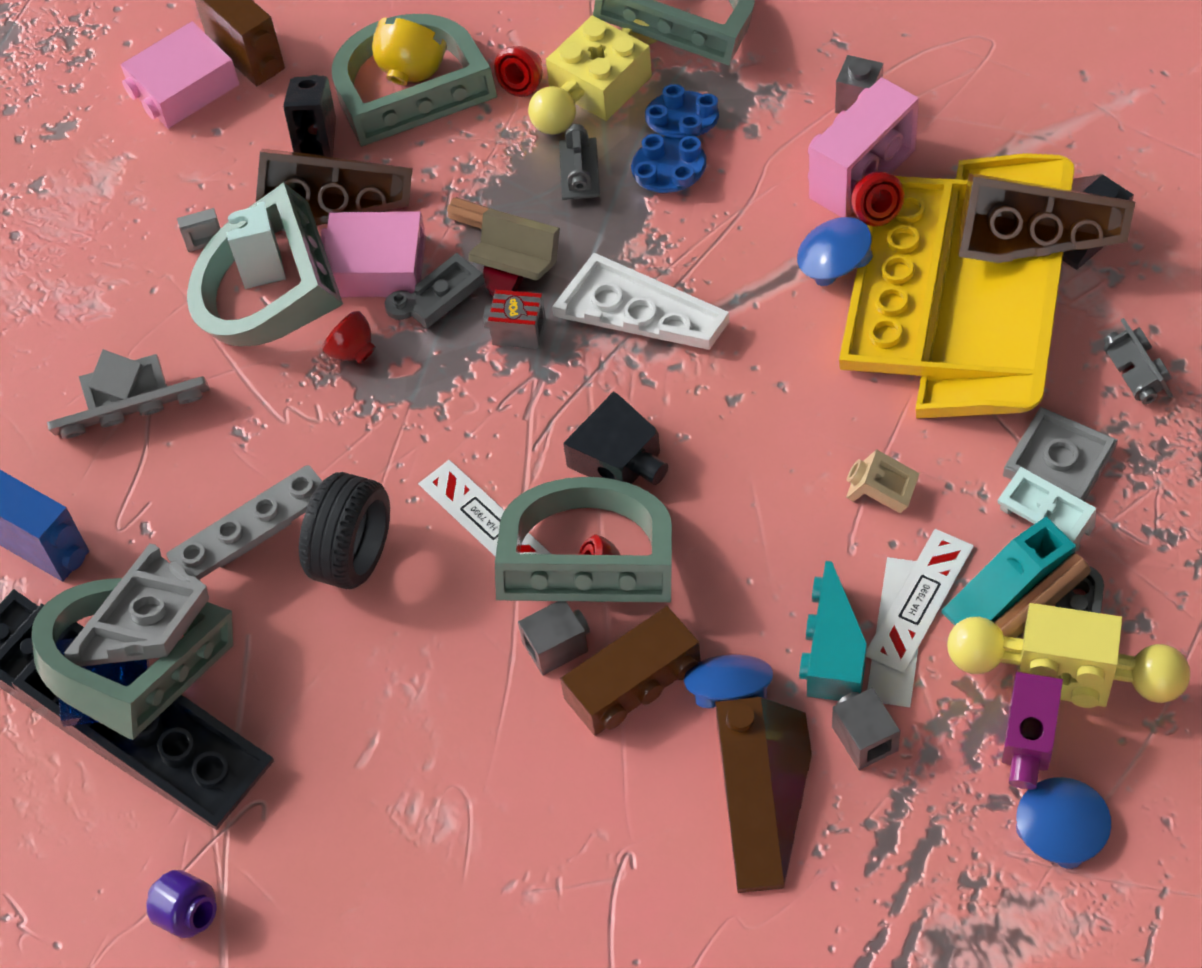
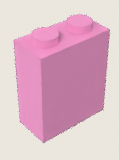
(179, 75)
(375, 252)

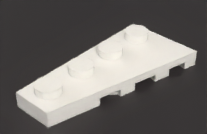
(637, 304)

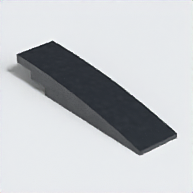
(178, 755)

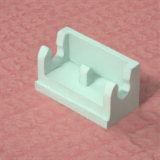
(255, 247)
(1037, 498)

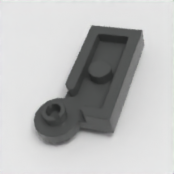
(436, 292)

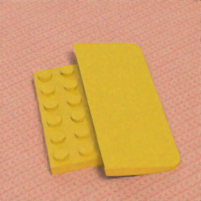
(956, 321)

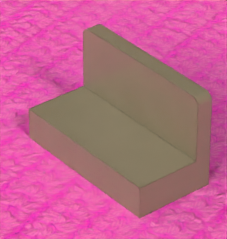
(516, 245)

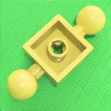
(593, 69)
(1074, 648)

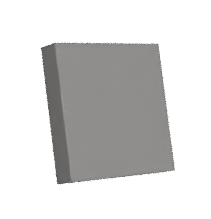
(1062, 453)

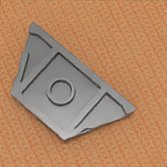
(141, 614)

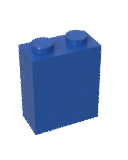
(39, 529)

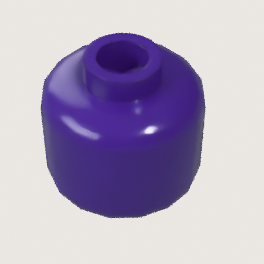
(181, 904)

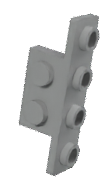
(147, 398)
(247, 525)

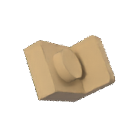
(882, 480)

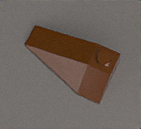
(335, 183)
(1025, 219)
(764, 777)

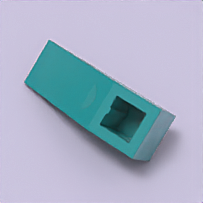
(1011, 573)
(838, 644)

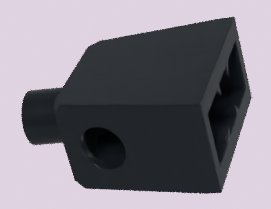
(310, 103)
(616, 444)

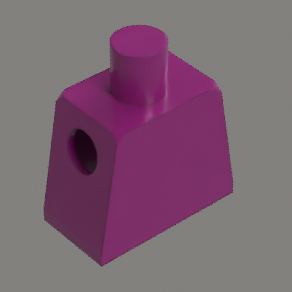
(1032, 717)

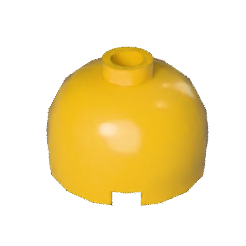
(406, 51)

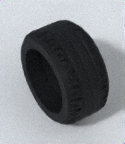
(344, 530)

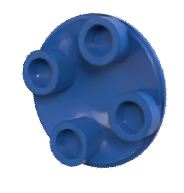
(682, 112)
(668, 163)
(835, 249)
(728, 679)
(1063, 821)

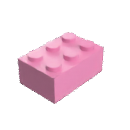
(863, 140)

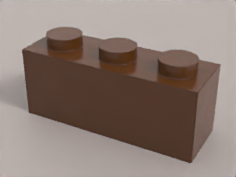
(631, 671)

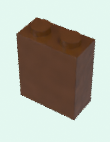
(244, 35)

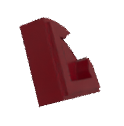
(500, 280)

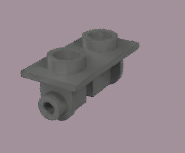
(579, 164)
(1147, 375)

